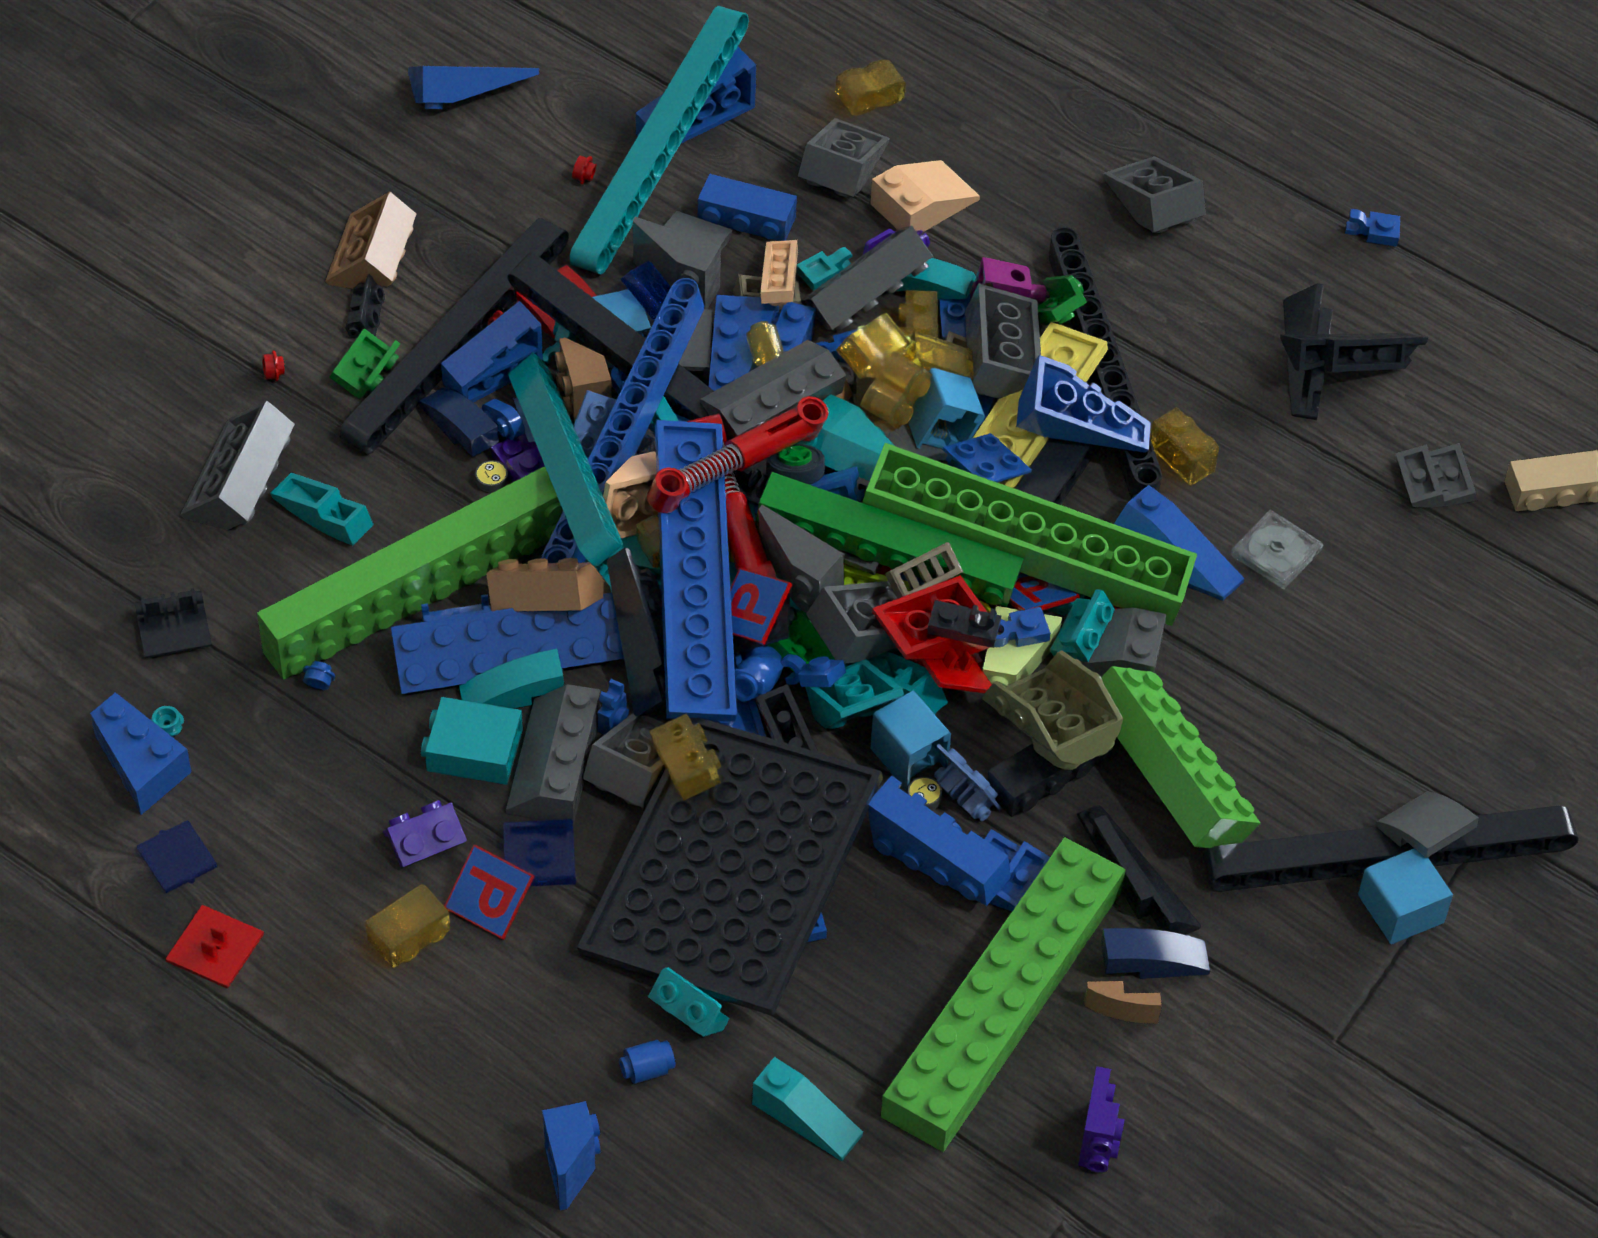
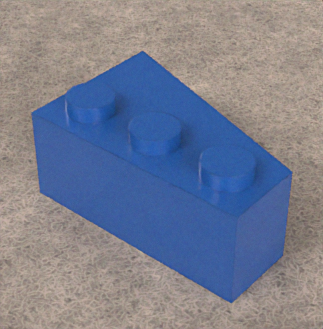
(488, 357)
(140, 751)

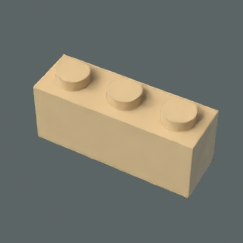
(1553, 481)

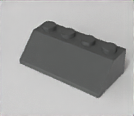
(868, 278)
(1003, 340)
(775, 388)
(239, 467)
(555, 754)

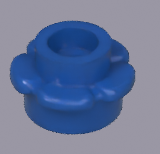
(318, 675)

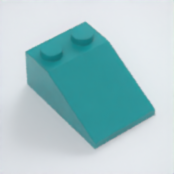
(853, 695)

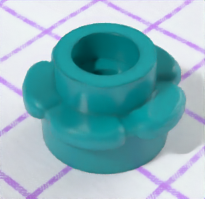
(170, 715)

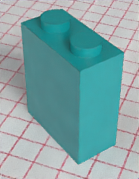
(472, 740)

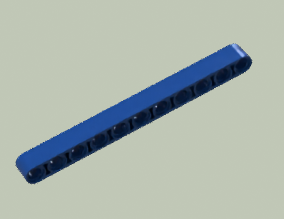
(681, 307)

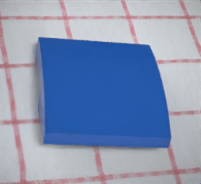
(1024, 864)

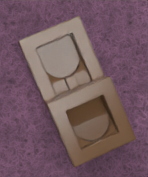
(1110, 1000)

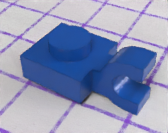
(1378, 227)
(818, 673)

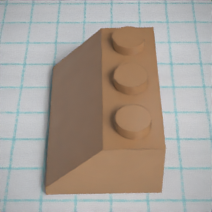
(372, 243)
(545, 585)

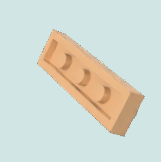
(779, 272)

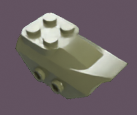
(1061, 710)

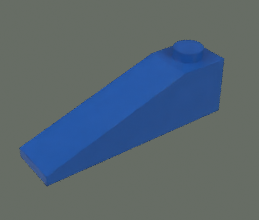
(451, 84)
(1069, 409)
(1162, 520)

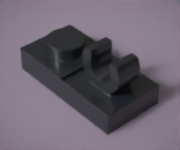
(964, 623)

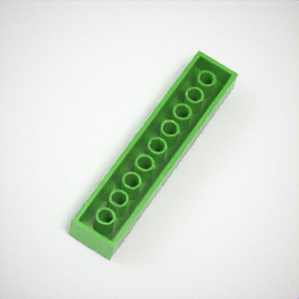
(1052, 539)
(408, 574)
(1002, 994)

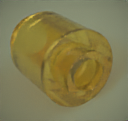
(764, 342)

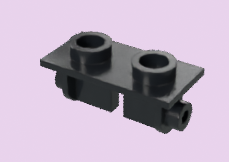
(365, 308)

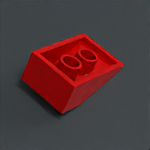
(909, 616)

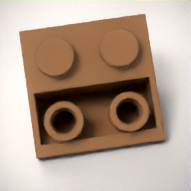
(580, 371)

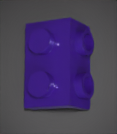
(424, 834)

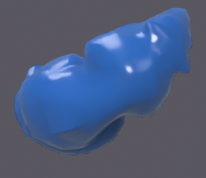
(757, 672)

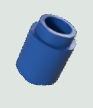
(647, 1061)

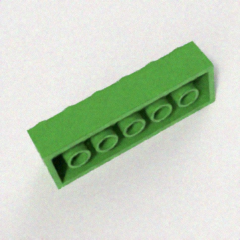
(1177, 761)

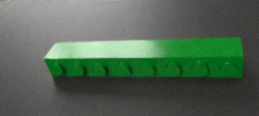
(889, 537)

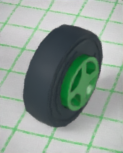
(798, 463)

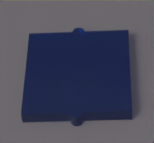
(176, 856)

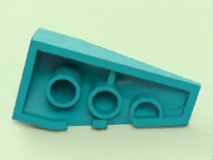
(849, 438)

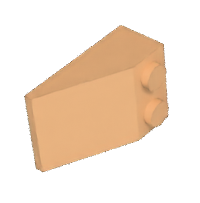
(920, 194)
(628, 490)

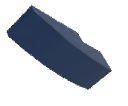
(461, 420)
(1153, 953)

